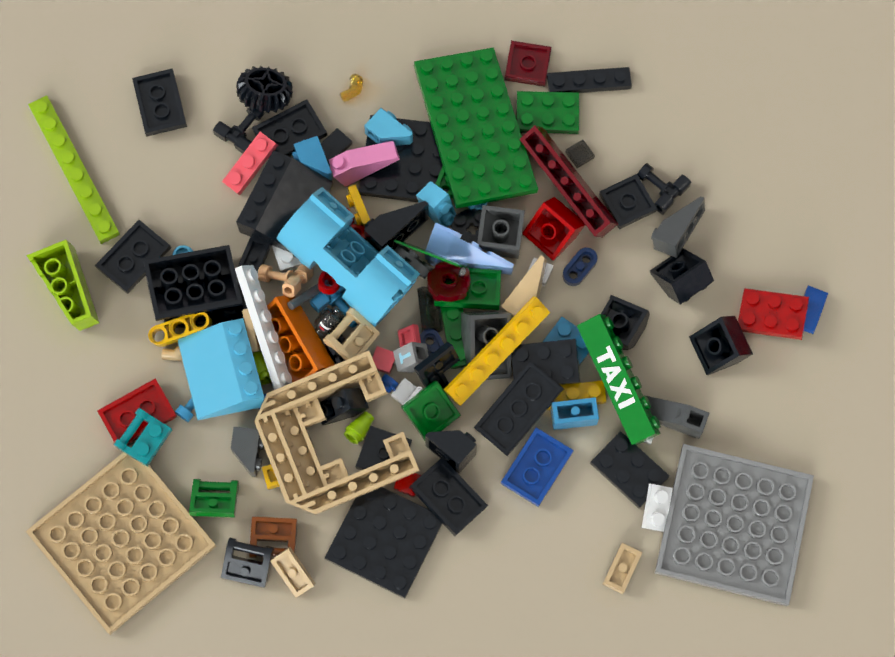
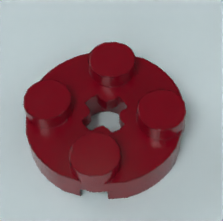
(447, 292)

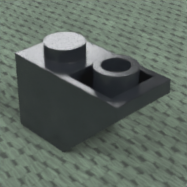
(343, 405)

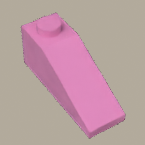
(362, 161)

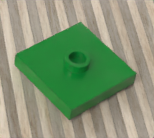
(431, 410)

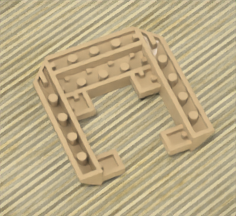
(284, 433)

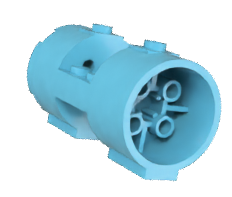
(323, 236)

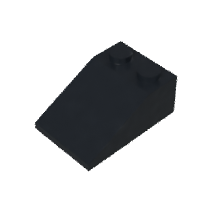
(395, 225)

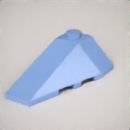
(449, 245)

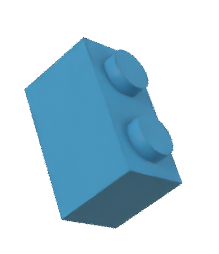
(574, 413)

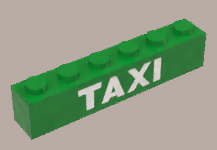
(618, 379)

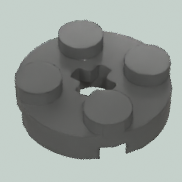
(413, 259)

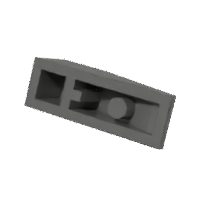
(677, 228)

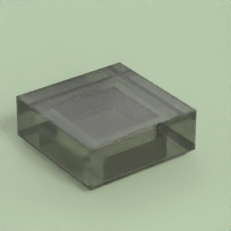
(579, 153)

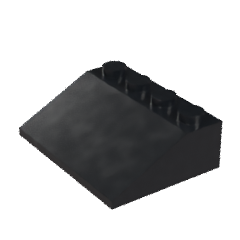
(277, 196)
(192, 282)

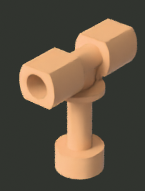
(291, 279)

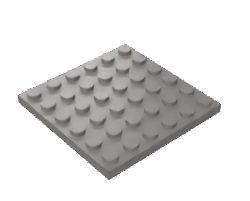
(735, 525)

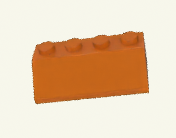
(298, 339)

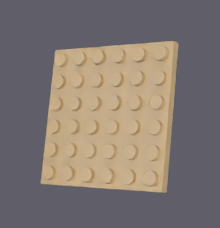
(120, 540)

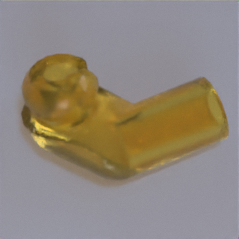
(355, 88)

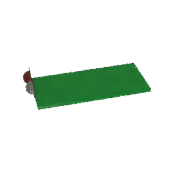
(464, 271)

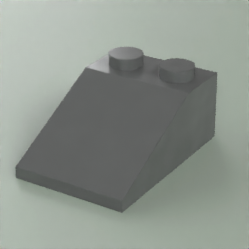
(478, 331)

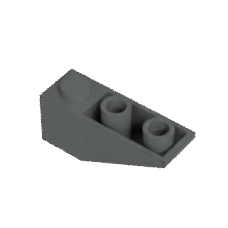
(679, 416)

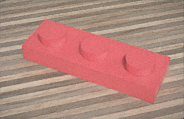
(250, 163)

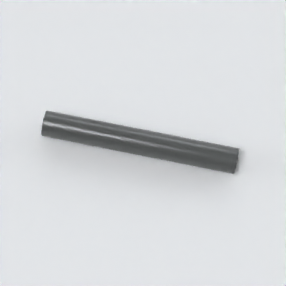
(304, 297)

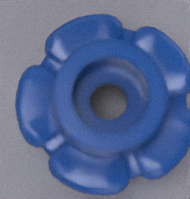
(389, 383)

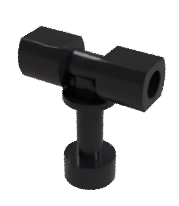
(237, 133)
(668, 191)

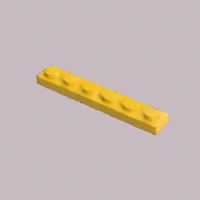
(496, 351)

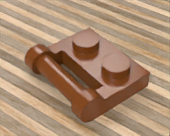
(273, 530)

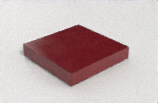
(528, 63)

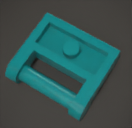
(148, 442)

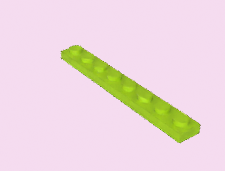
(74, 169)

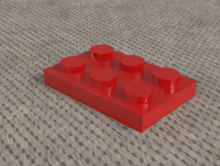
(773, 313)
(121, 412)

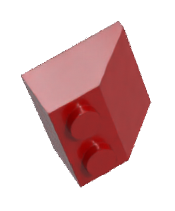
(553, 228)

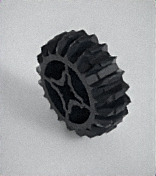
(264, 89)

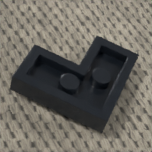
(436, 364)

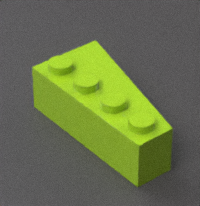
(64, 278)

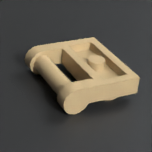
(358, 339)

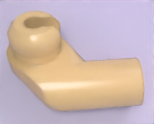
(169, 354)

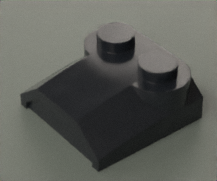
(628, 320)

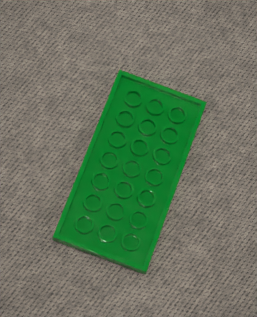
(475, 128)

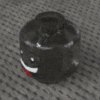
(328, 321)

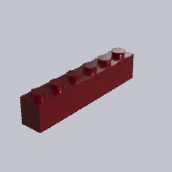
(568, 181)

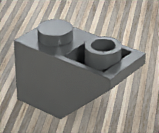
(246, 447)

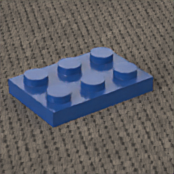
(537, 467)

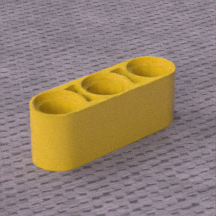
(169, 328)

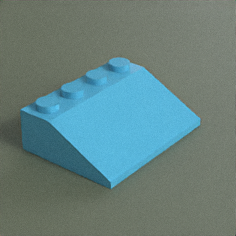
(221, 370)

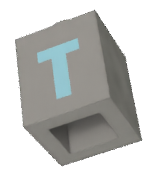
(410, 356)

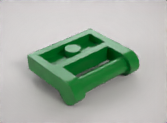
(213, 504)

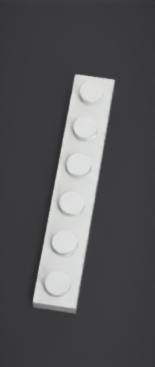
(263, 326)

